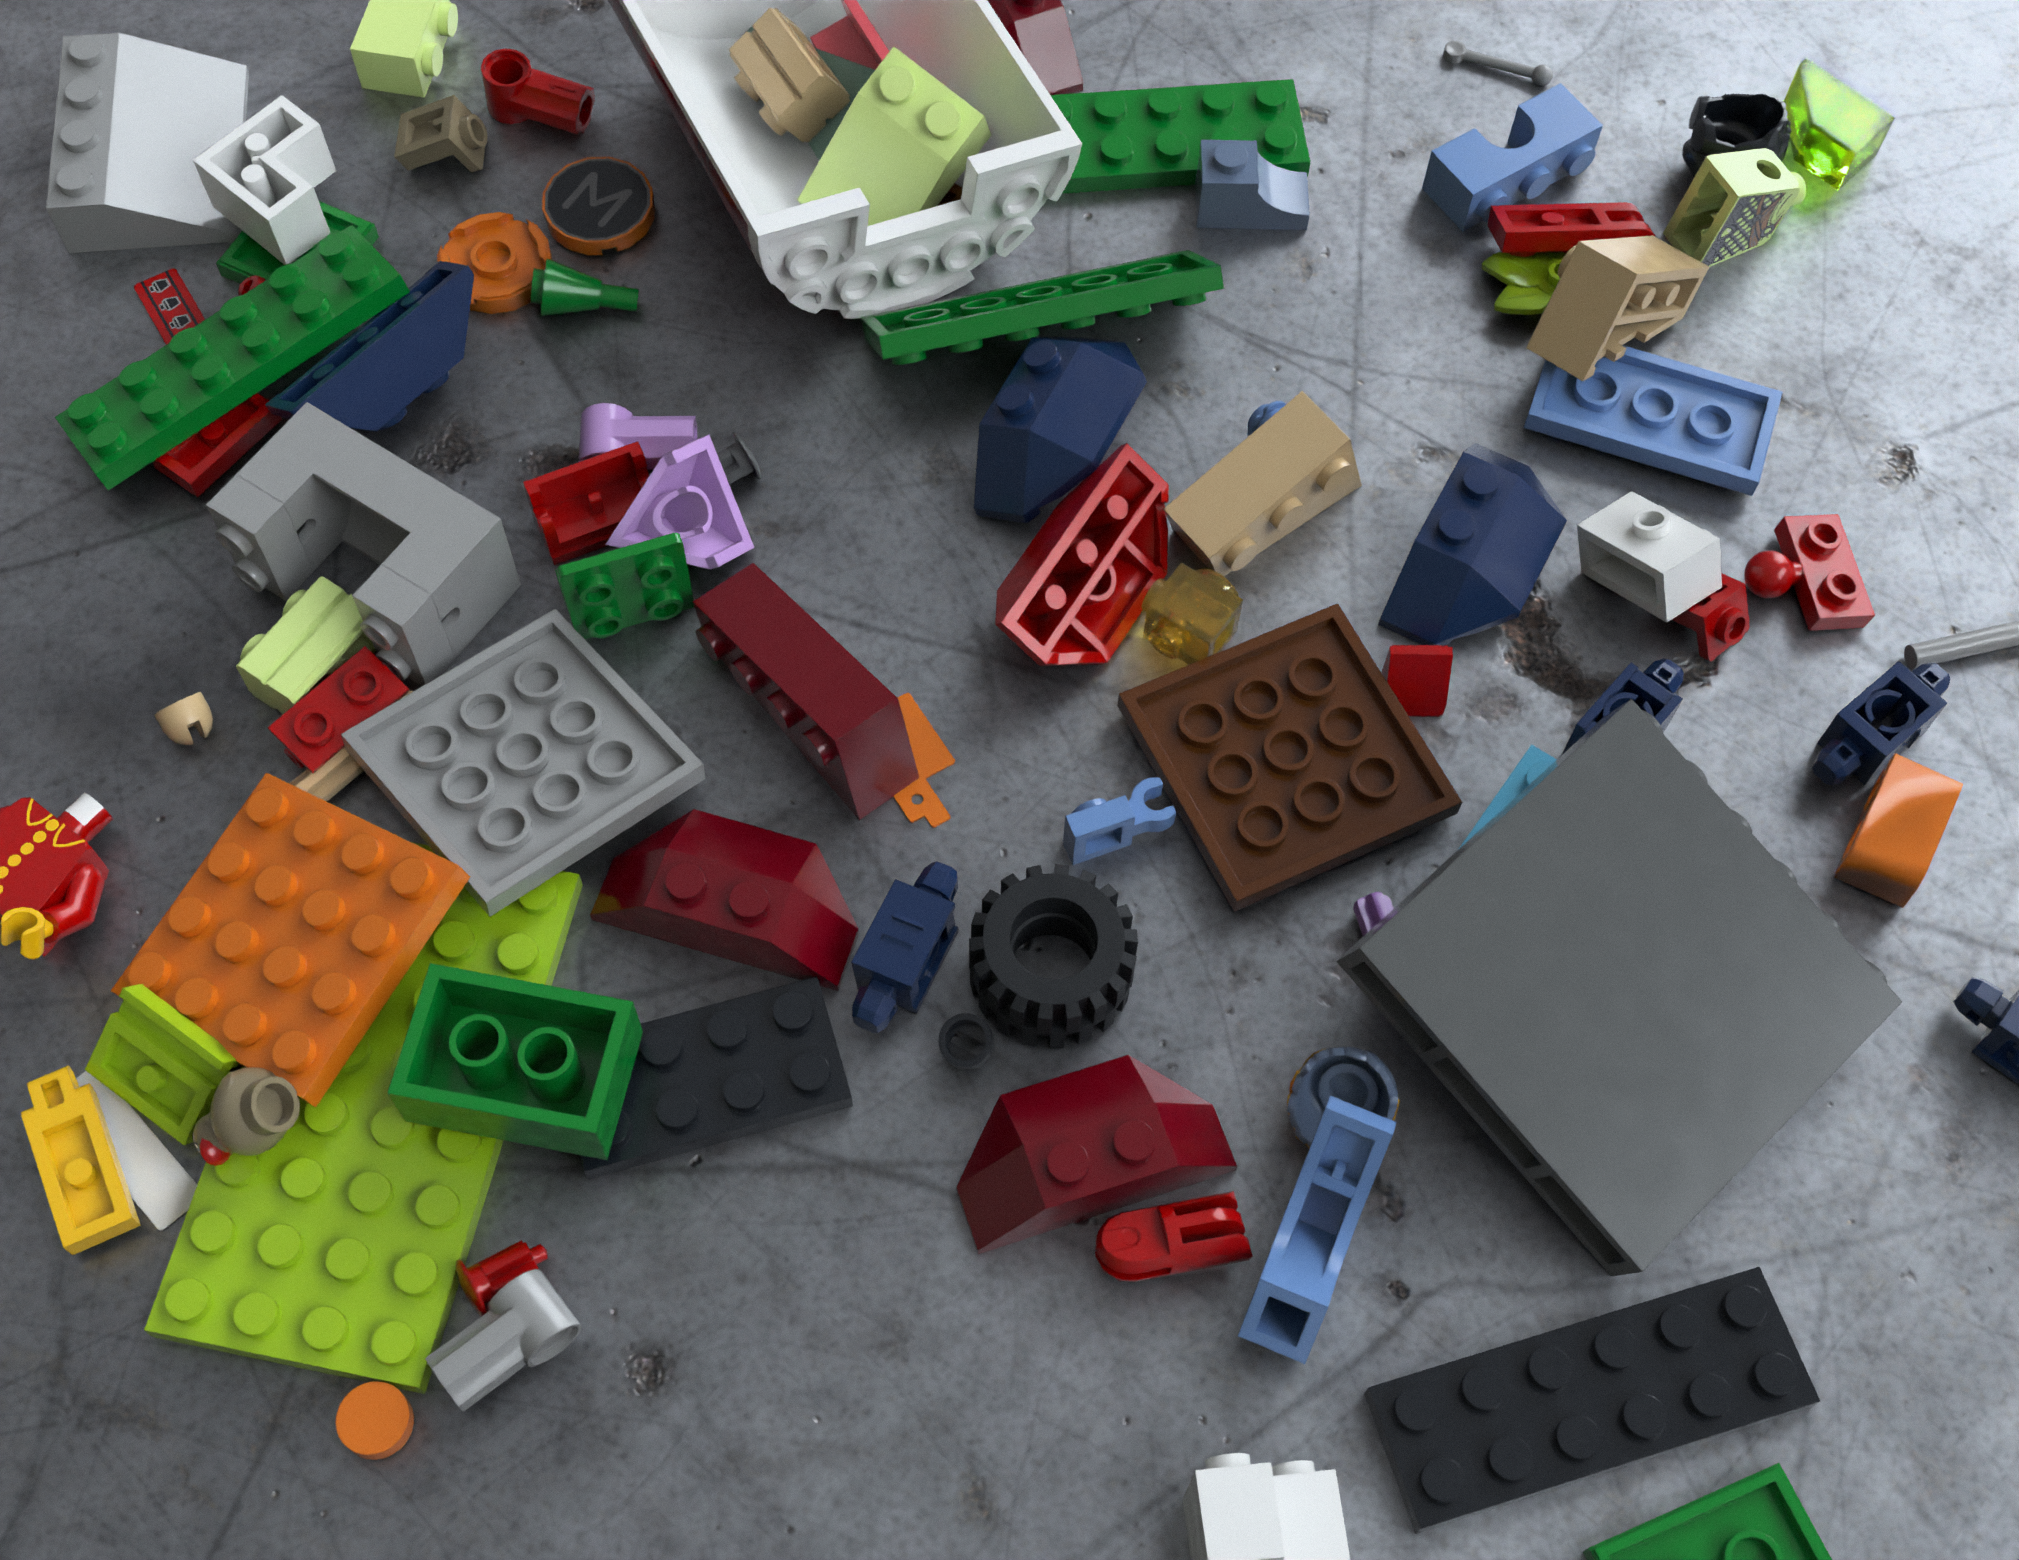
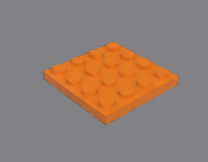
(295, 933)

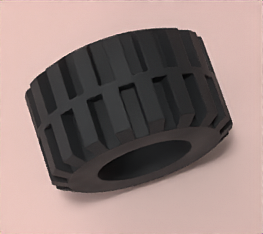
(1063, 908)

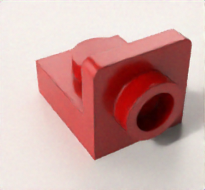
(1719, 618)

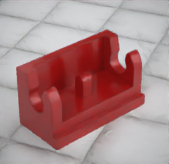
(586, 500)

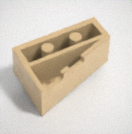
(1613, 295)
(1266, 487)

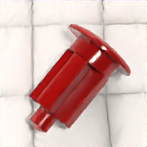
(488, 1276)

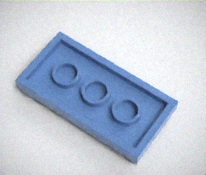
(1662, 416)

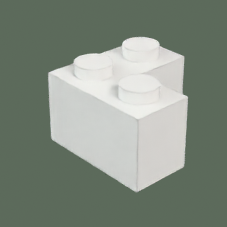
(267, 178)
(1264, 1511)

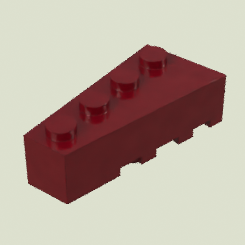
(810, 688)

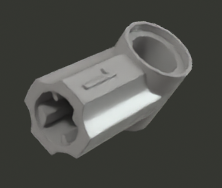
(522, 1327)

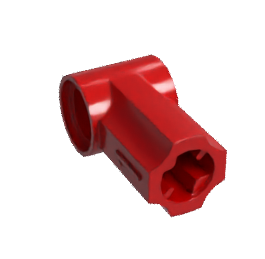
(523, 93)

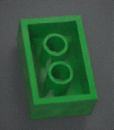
(517, 1061)

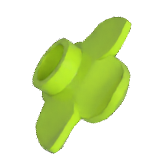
(1528, 280)

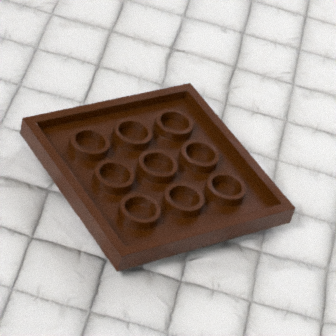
(1287, 756)

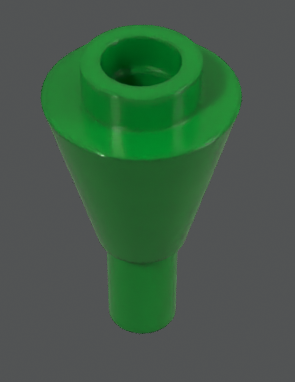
(568, 291)

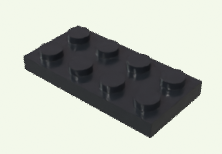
(727, 1075)

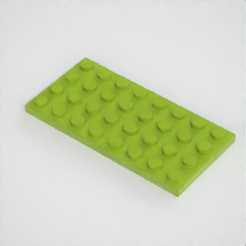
(354, 1222)

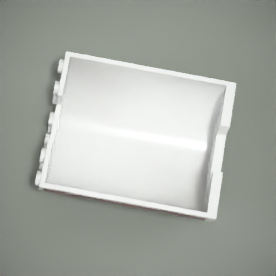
(824, 248)

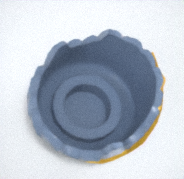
(1345, 1074)

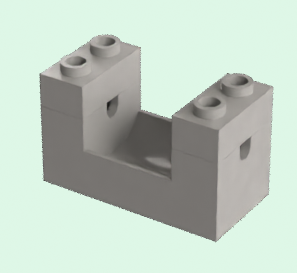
(326, 485)

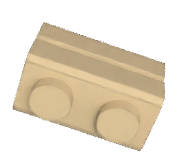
(788, 77)

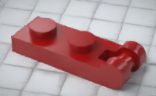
(1559, 227)

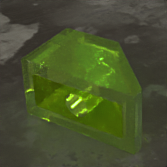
(1832, 125)

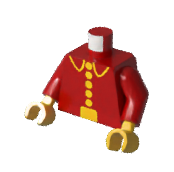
(49, 872)

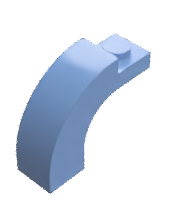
(1316, 1230)

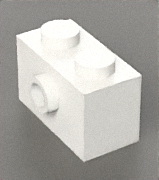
(1650, 556)

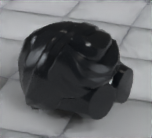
(1736, 125)

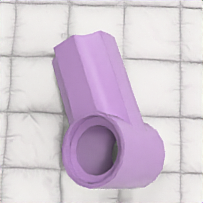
(613, 426)

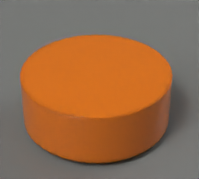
(374, 1420)

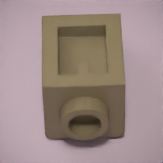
(439, 132)

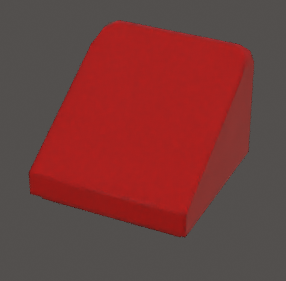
(1419, 677)

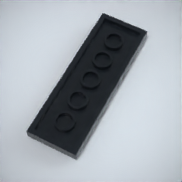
(1589, 1399)

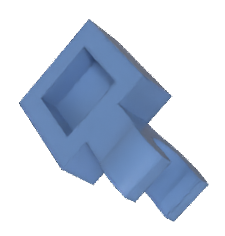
(1110, 825)

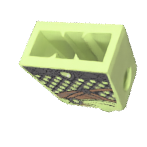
(1733, 205)

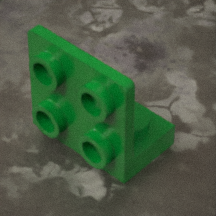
(626, 586)

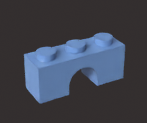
(1548, 141)

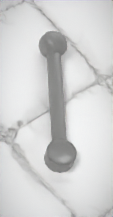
(1456, 52)

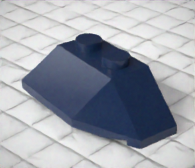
(391, 356)
(1052, 423)
(1475, 551)

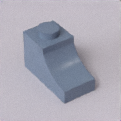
(1245, 191)

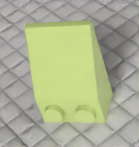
(899, 142)

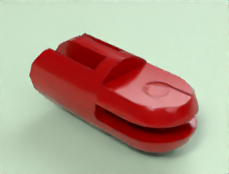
(1172, 1238)

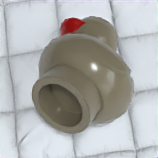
(246, 1115)

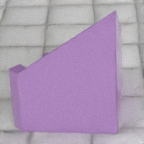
(690, 498)

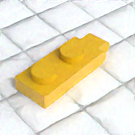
(77, 1162)

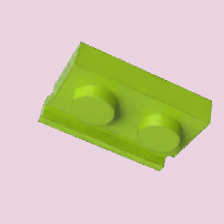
(159, 1062)

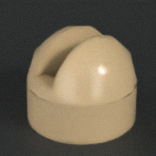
(184, 714)

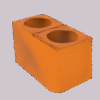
(1898, 830)

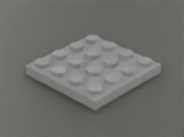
(523, 759)

